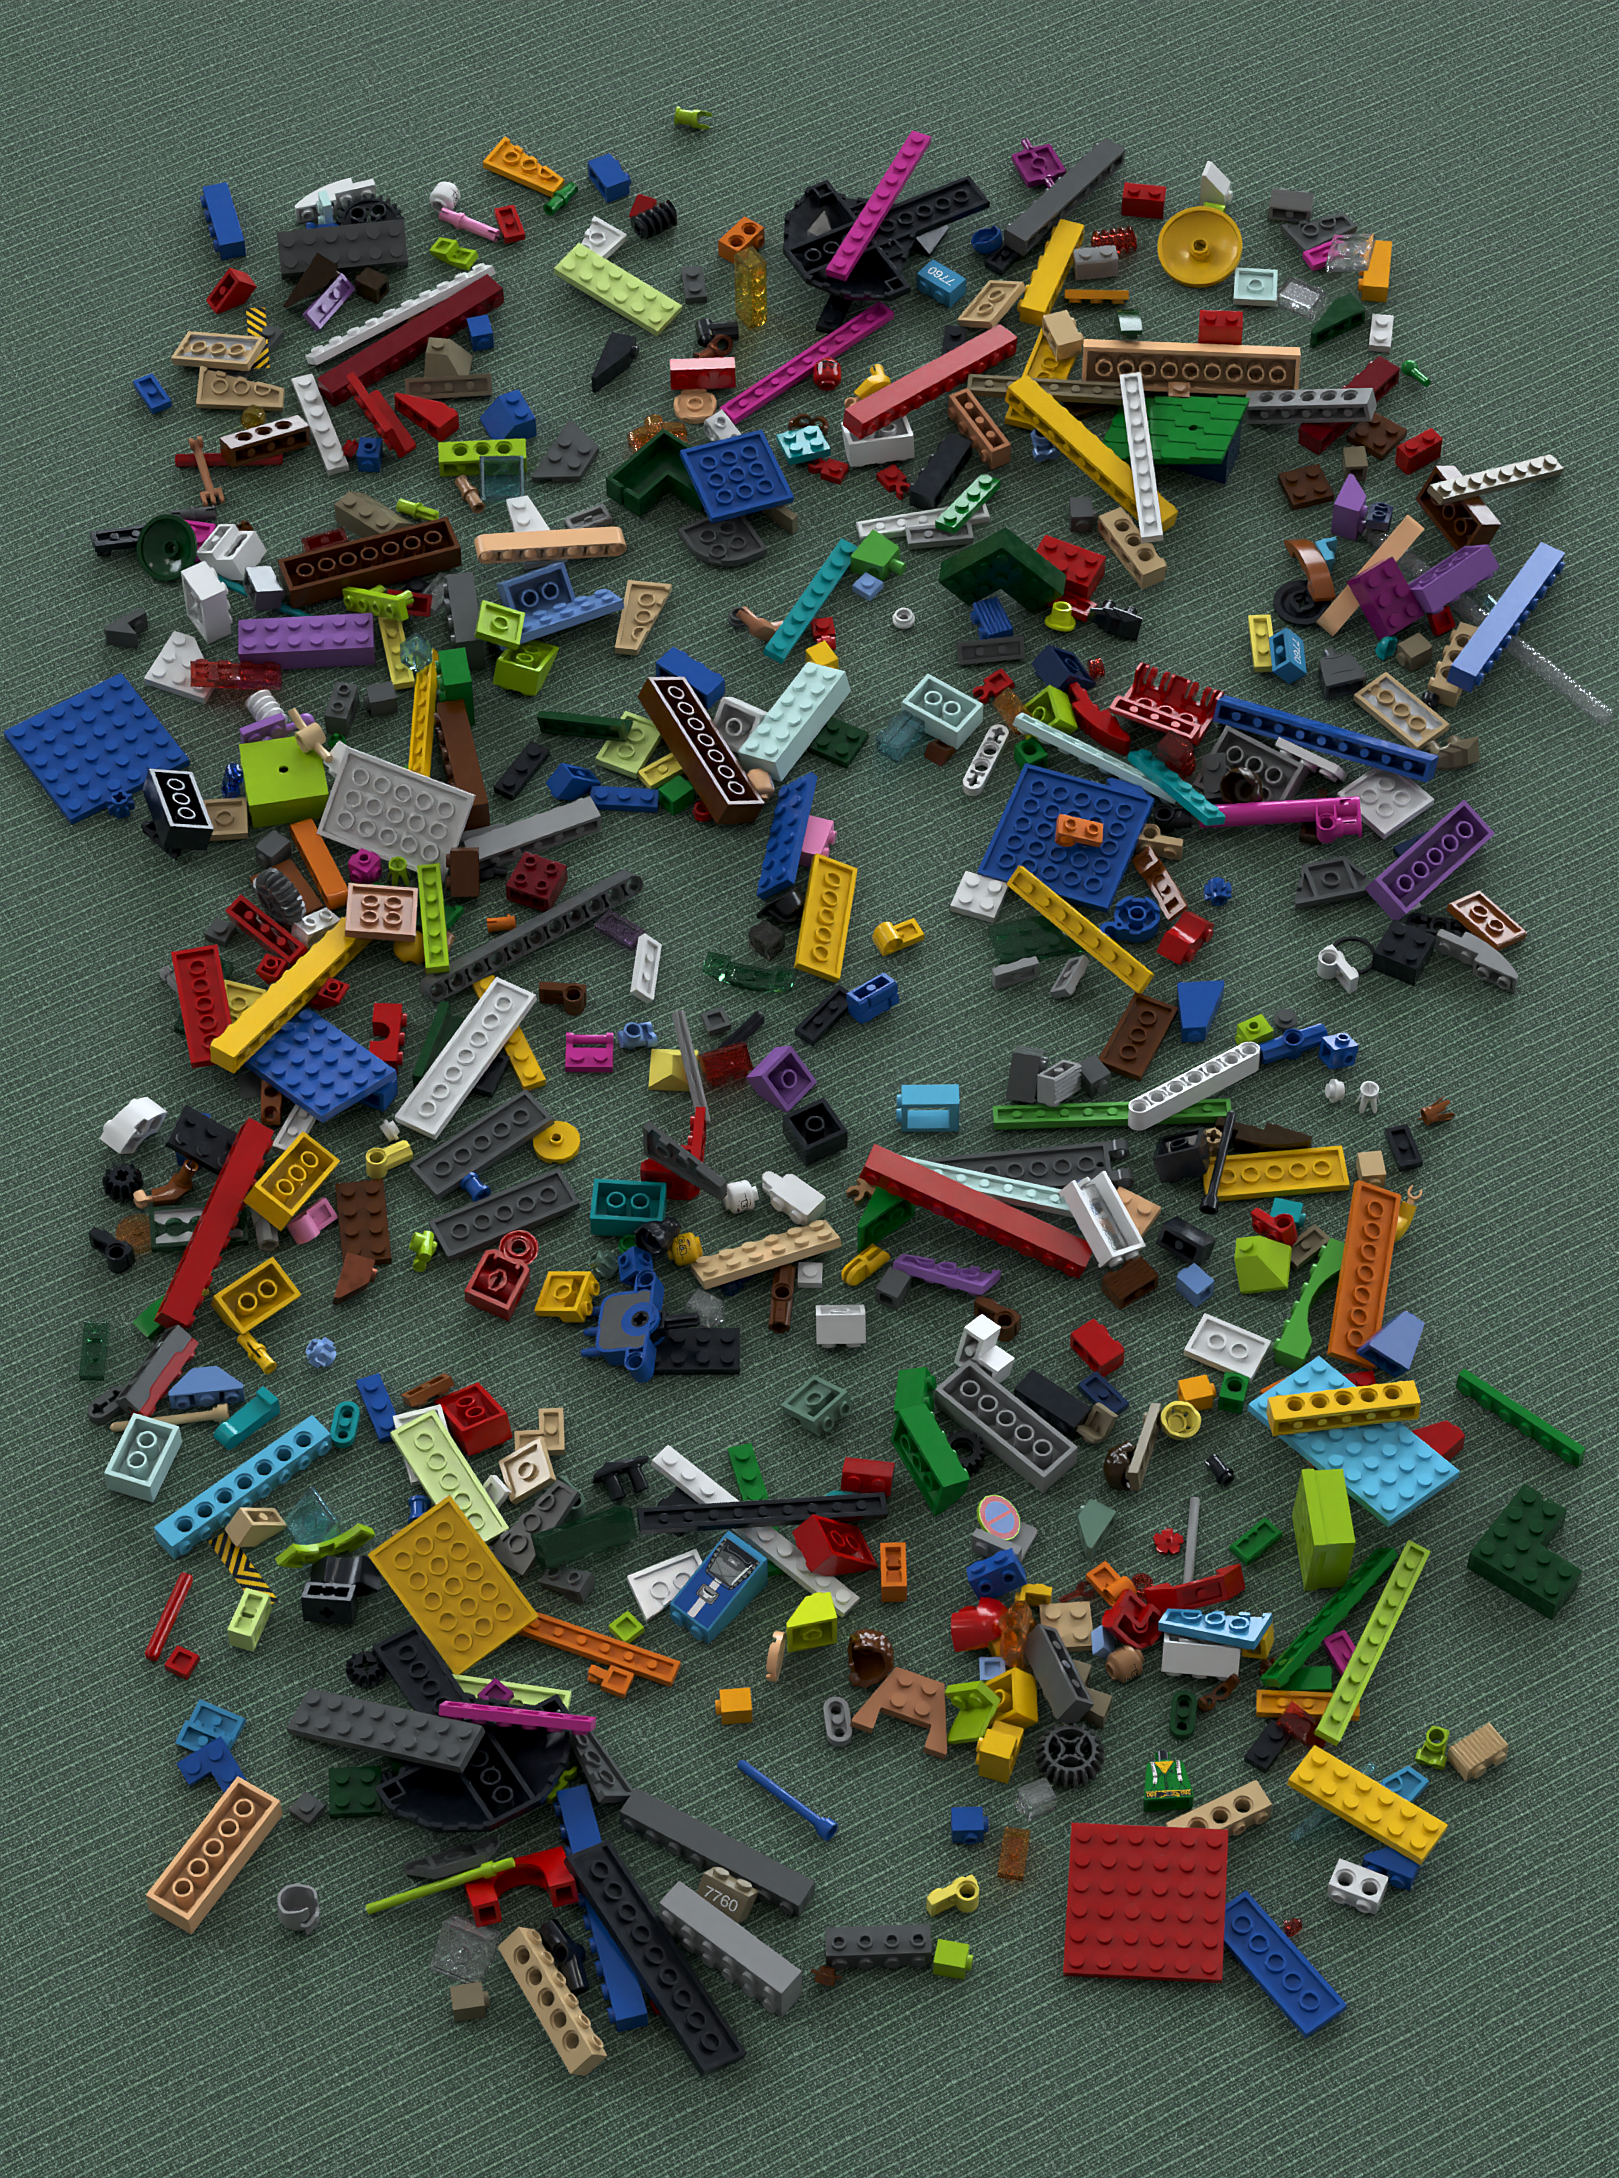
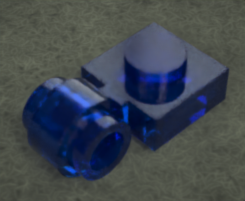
(231, 780)

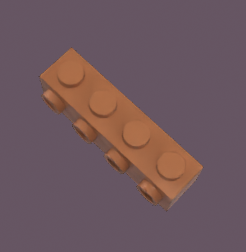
(979, 428)

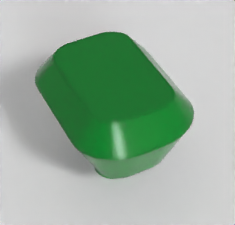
(332, 741)

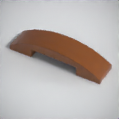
(1312, 562)
(1161, 883)

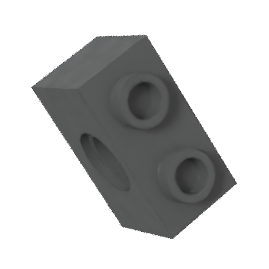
(342, 708)

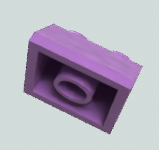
(1349, 510)
(781, 1078)

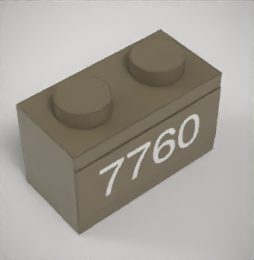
(727, 1893)

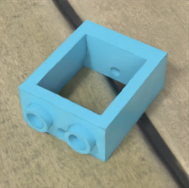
(928, 1097)

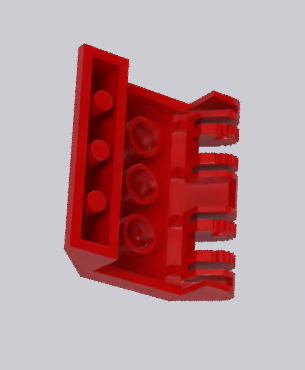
(1167, 709)

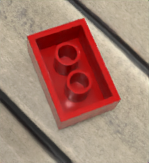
(1081, 566)

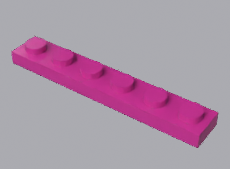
(527, 1718)

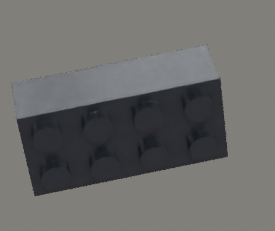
(177, 809)

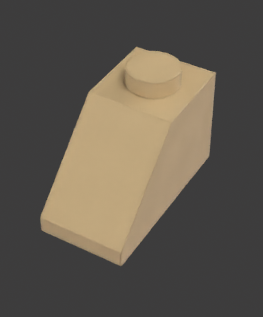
(254, 1526)

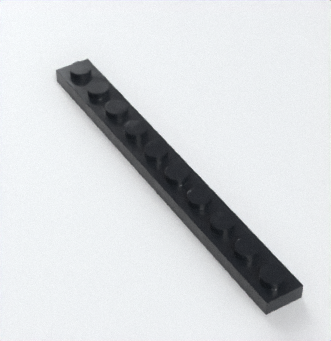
(760, 1513)

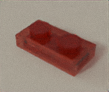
(1300, 1726)

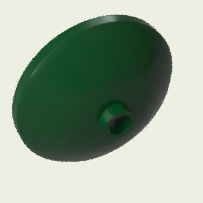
(157, 543)

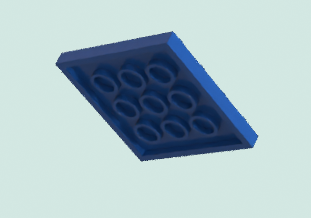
(736, 476)

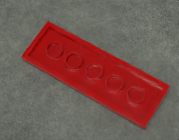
(201, 1000)

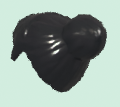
(657, 1236)

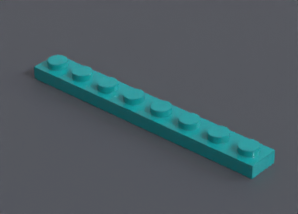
(810, 602)

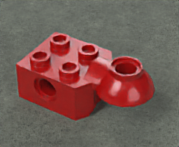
(503, 1275)

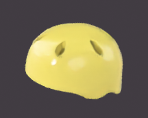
(1175, 1423)

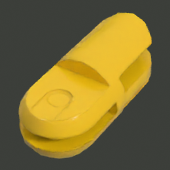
(864, 1265)

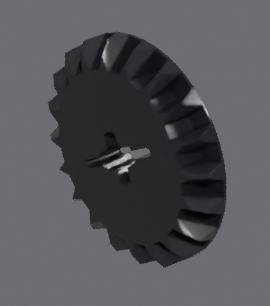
(1287, 602)

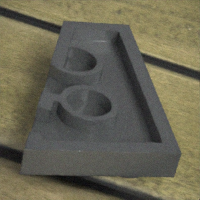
(1312, 234)

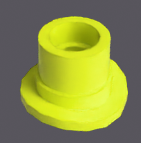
(1061, 617)

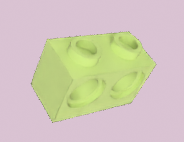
(249, 1619)

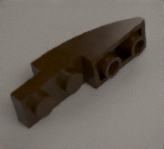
(1273, 1138)

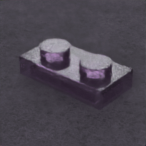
(619, 929)

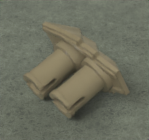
(1456, 754)

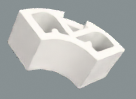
(133, 1125)

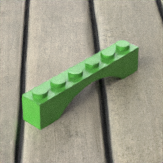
(1296, 1341)

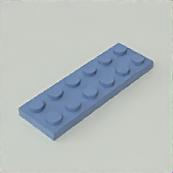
(568, 615)

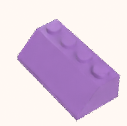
(1453, 577)

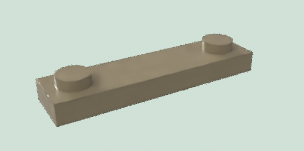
(449, 386)
(1151, 1426)

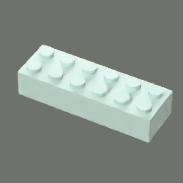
(795, 720)

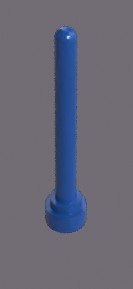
(825, 1827)

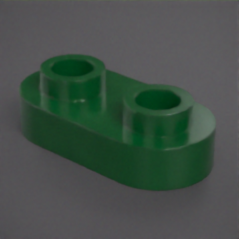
(1183, 1716)

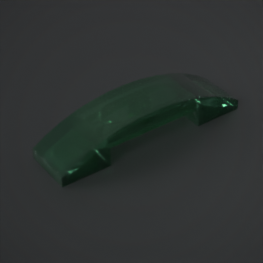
(749, 977)

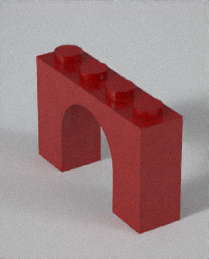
(539, 1869)

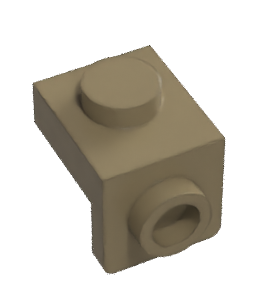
(1097, 1424)

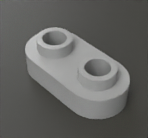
(837, 1723)

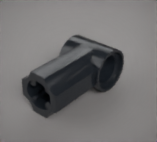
(707, 330)

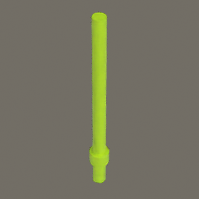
(486, 1870)

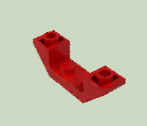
(330, 995)
(1198, 1593)

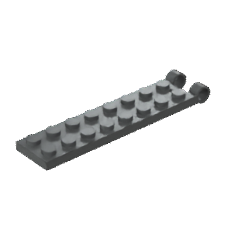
(1050, 1165)

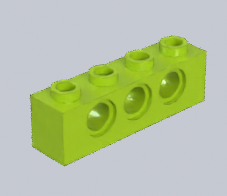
(464, 459)

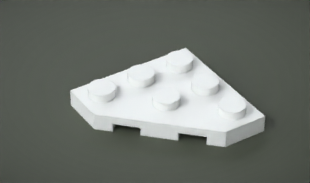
(172, 668)

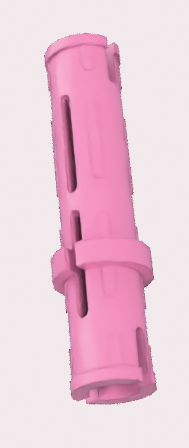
(460, 221)

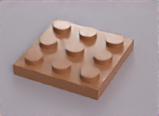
(381, 912)

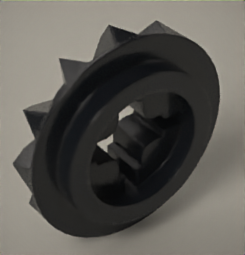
(357, 1674)

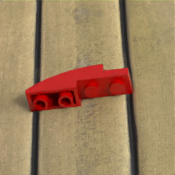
(1096, 724)

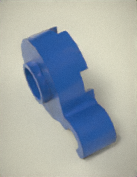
(1133, 920)

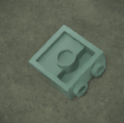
(818, 1405)

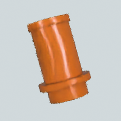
(501, 923)

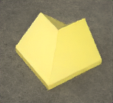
(668, 1070)

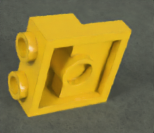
(567, 1295)

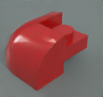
(1133, 1621)
(978, 1625)

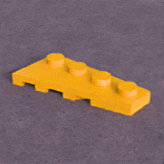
(517, 166)

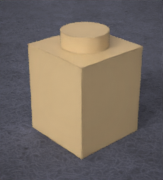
(1371, 1168)

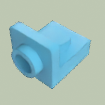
(1328, 548)

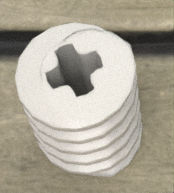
(263, 705)

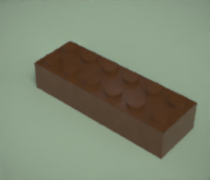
(461, 758)

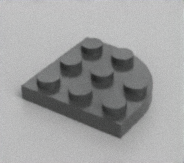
(723, 542)

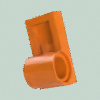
(1074, 829)
(1108, 1582)

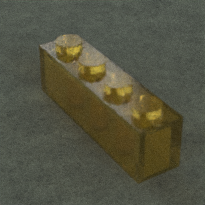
(750, 287)

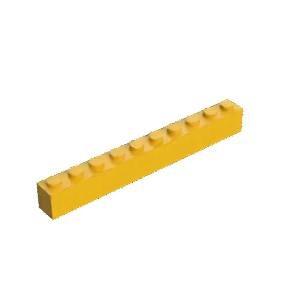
(1081, 446)
(285, 998)

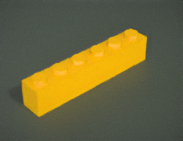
(1051, 272)

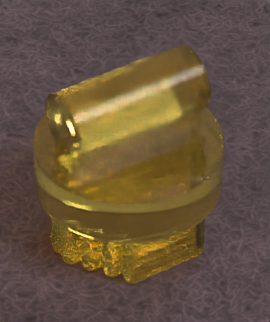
(253, 417)

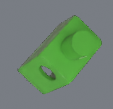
(877, 557)

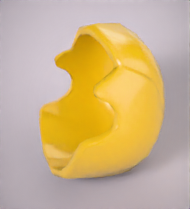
(410, 950)

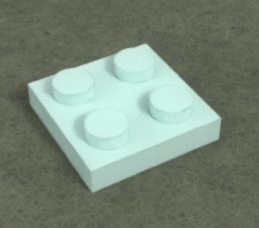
(1255, 287)

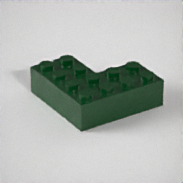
(652, 474)
(1004, 564)
(1516, 1554)

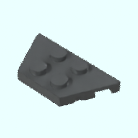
(567, 457)
(1330, 882)
(453, 1860)

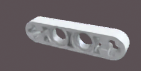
(986, 760)

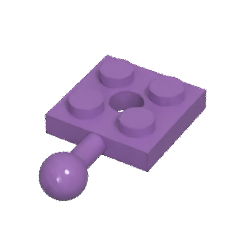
(271, 728)

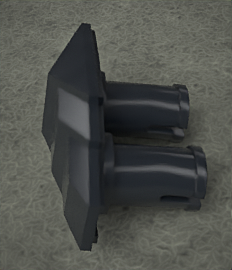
(1116, 621)
(611, 1470)

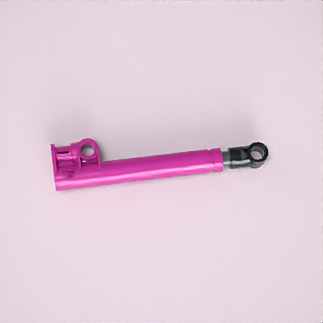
(1337, 814)

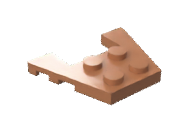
(912, 1700)

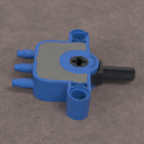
(633, 1325)

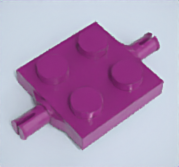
(1038, 164)

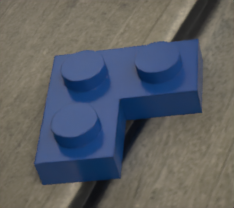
(211, 1759)

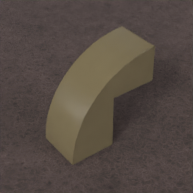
(1102, 1702)

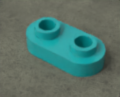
(345, 1426)

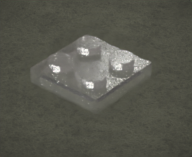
(1350, 252)

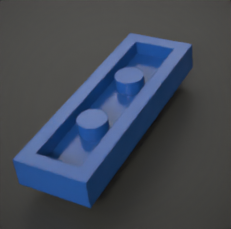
(625, 799)
(377, 1406)

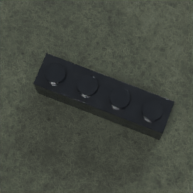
(940, 472)

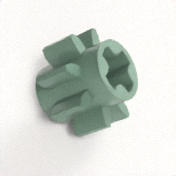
(602, 1264)

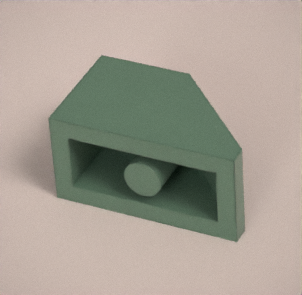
(1094, 1526)

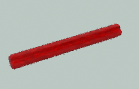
(215, 459)

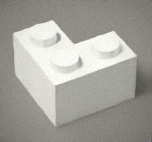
(979, 1346)

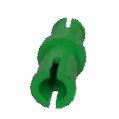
(560, 198)

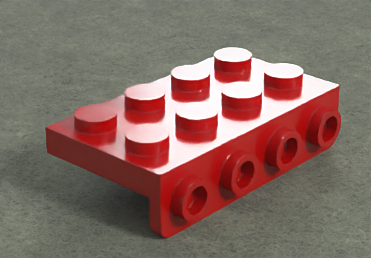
(382, 415)

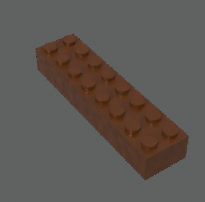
(369, 562)
(700, 750)

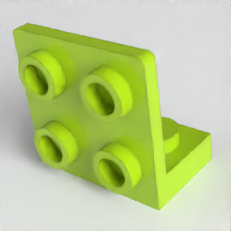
(976, 1707)

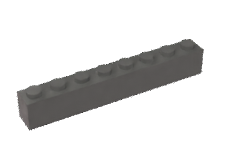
(1064, 196)
(712, 1848)

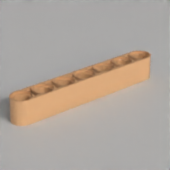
(550, 545)
(1393, 546)

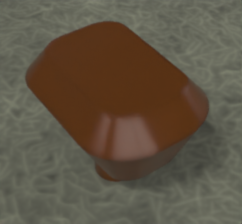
(244, 526)

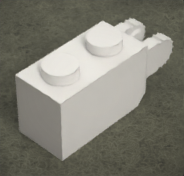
(794, 1197)

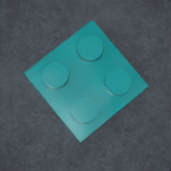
(803, 445)

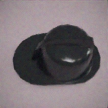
(786, 908)

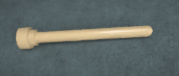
(218, 1414)

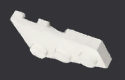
(603, 238)
(660, 1583)

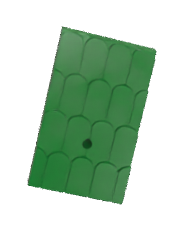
(1188, 434)

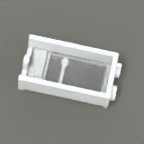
(1103, 1220)

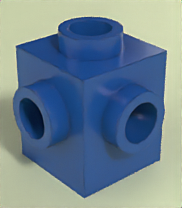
(1338, 1050)
(633, 1262)

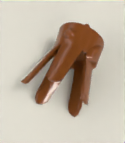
(1431, 1113)

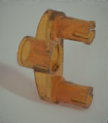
(653, 425)
(1015, 1628)

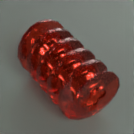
(1119, 238)

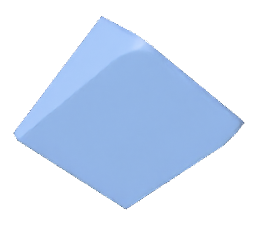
(1102, 1642)

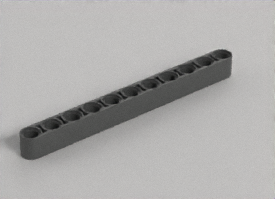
(542, 935)

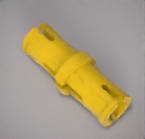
(252, 1347)

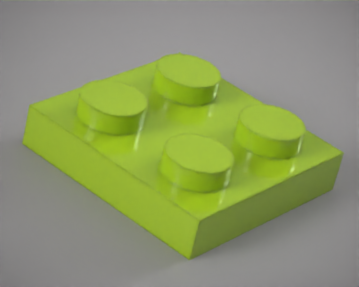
(499, 625)

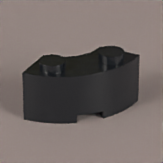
(354, 1571)

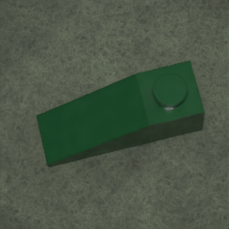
(1339, 318)

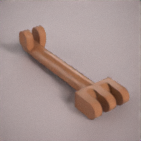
(210, 492)

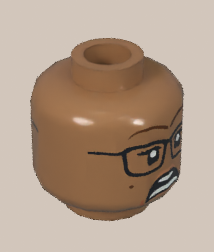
(1124, 1664)

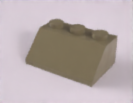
(366, 515)

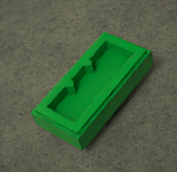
(1255, 1541)

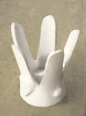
(1368, 1092)

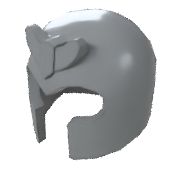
(298, 1907)

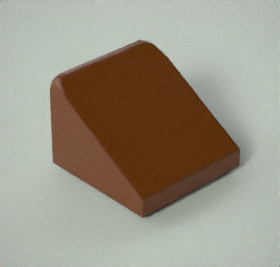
(939, 752)

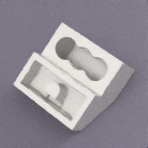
(231, 551)

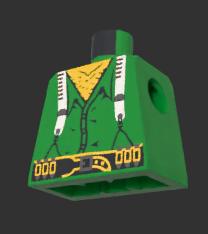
(1166, 1785)

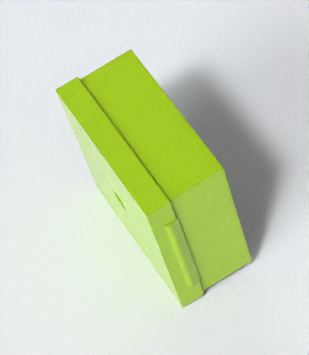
(282, 782)
(1323, 1528)

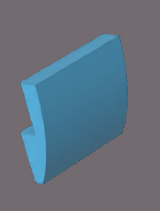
(208, 1724)

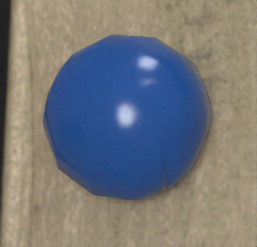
(987, 240)

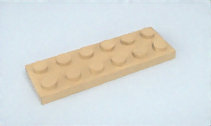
(765, 1254)

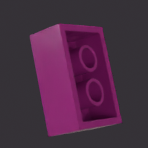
(1385, 598)

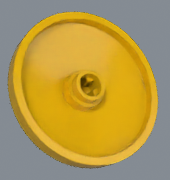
(1199, 247)

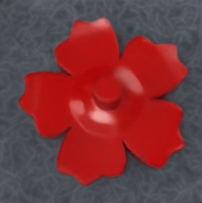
(1168, 1542)

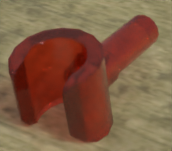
(1078, 1592)

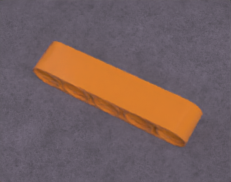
(319, 863)

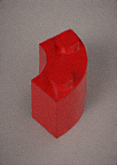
(1185, 938)

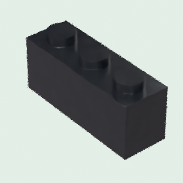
(1052, 1403)

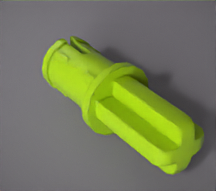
(416, 510)

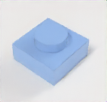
(867, 586)
(990, 1667)

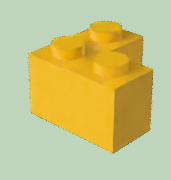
(999, 1751)

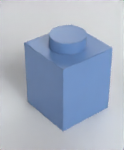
(1194, 1285)

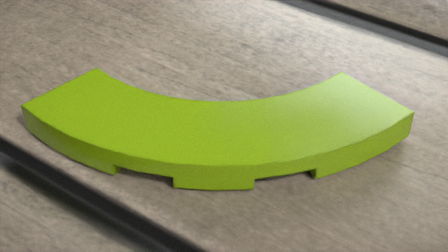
(297, 1555)

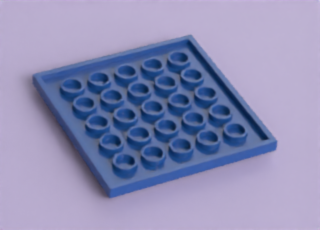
(94, 747)
(1075, 873)

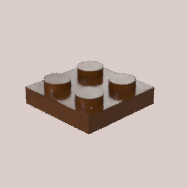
(1377, 436)
(1305, 487)

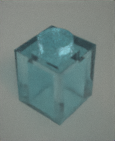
(416, 652)

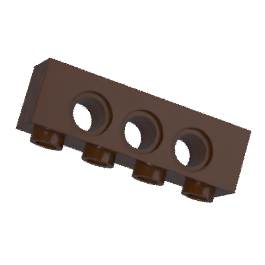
(265, 441)

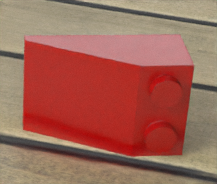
(475, 1419)
(833, 1547)

